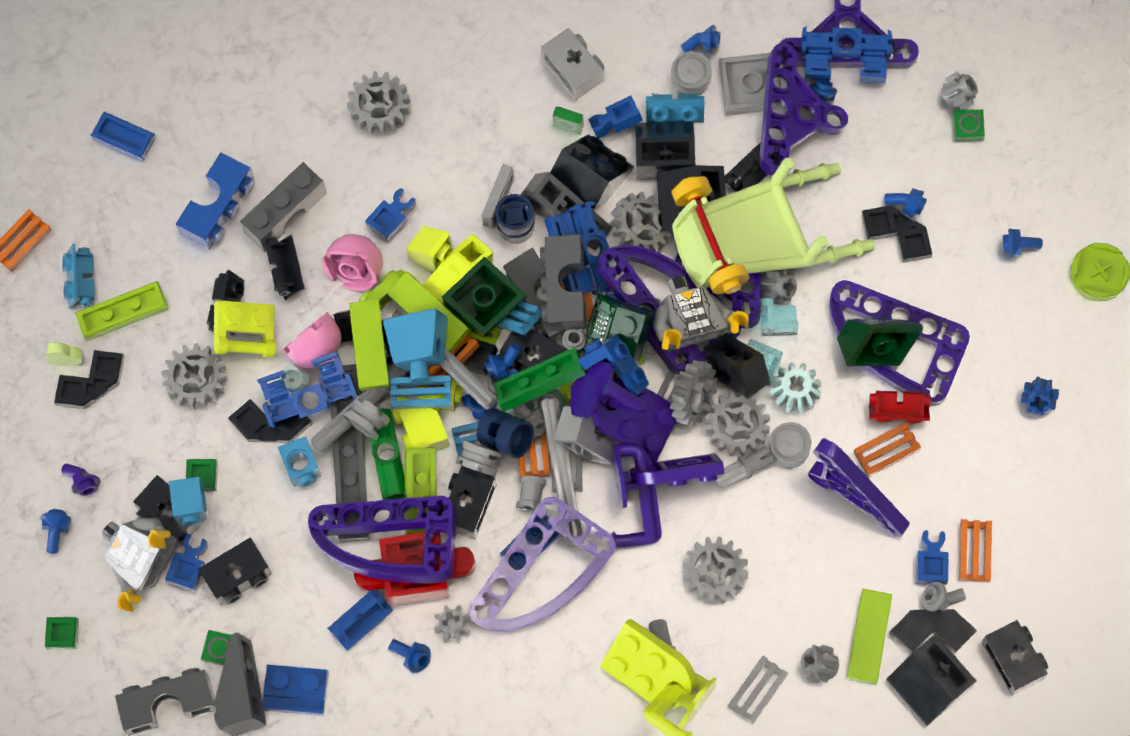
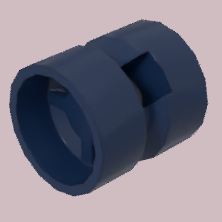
(515, 218)
(505, 433)

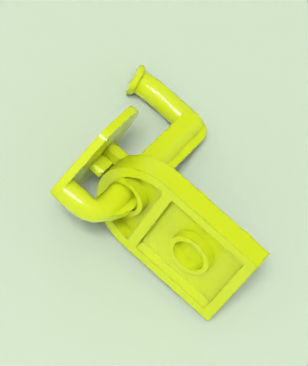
(658, 676)

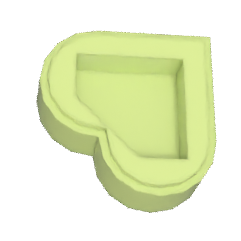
(62, 354)

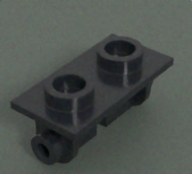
(747, 171)
(287, 275)
(226, 288)

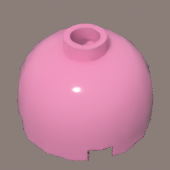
(354, 261)
(314, 342)

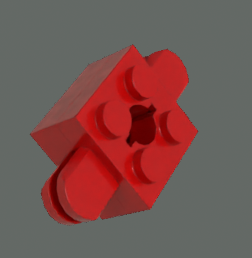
(410, 551)

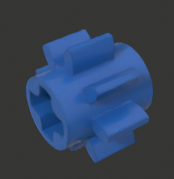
(1040, 395)

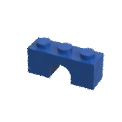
(207, 223)

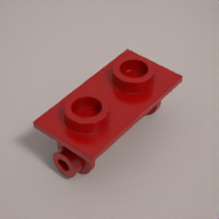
(913, 409)

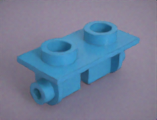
(665, 109)
(76, 288)

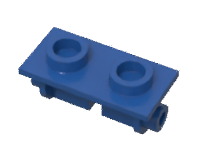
(360, 619)

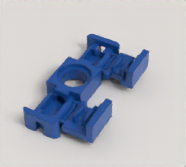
(822, 43)
(582, 223)
(284, 406)

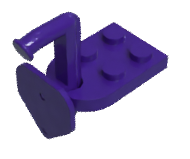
(631, 418)
(644, 478)

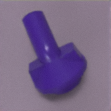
(83, 482)

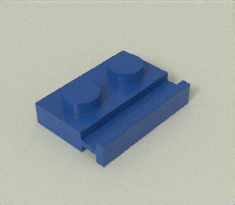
(295, 690)

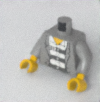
(693, 316)
(137, 556)

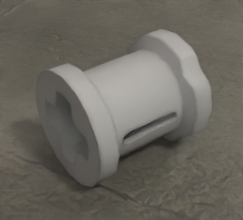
(530, 493)

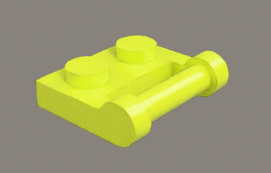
(244, 319)

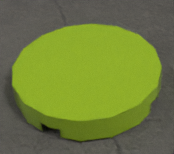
(1100, 272)

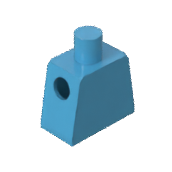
(417, 342)

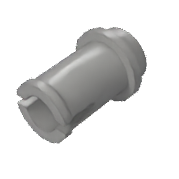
(574, 338)

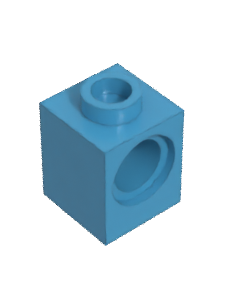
(299, 450)
(188, 501)

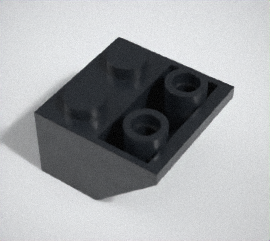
(663, 147)
(591, 170)
(670, 179)
(931, 680)

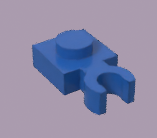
(618, 116)
(388, 218)
(932, 564)
(184, 567)

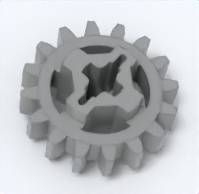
(378, 90)
(639, 222)
(187, 384)
(693, 393)
(747, 430)
(704, 573)

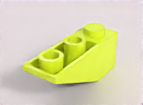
(456, 265)

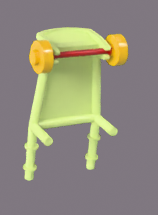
(749, 230)

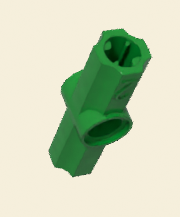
(390, 471)

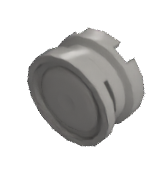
(691, 73)
(366, 418)
(790, 445)
(479, 458)

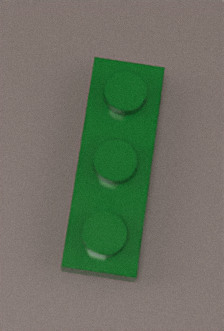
(538, 379)

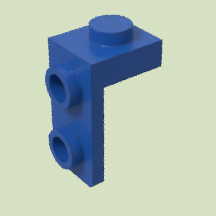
(620, 358)

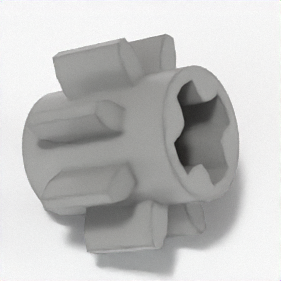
(959, 90)
(778, 286)
(456, 615)
(820, 663)

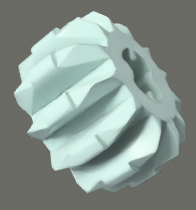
(796, 376)

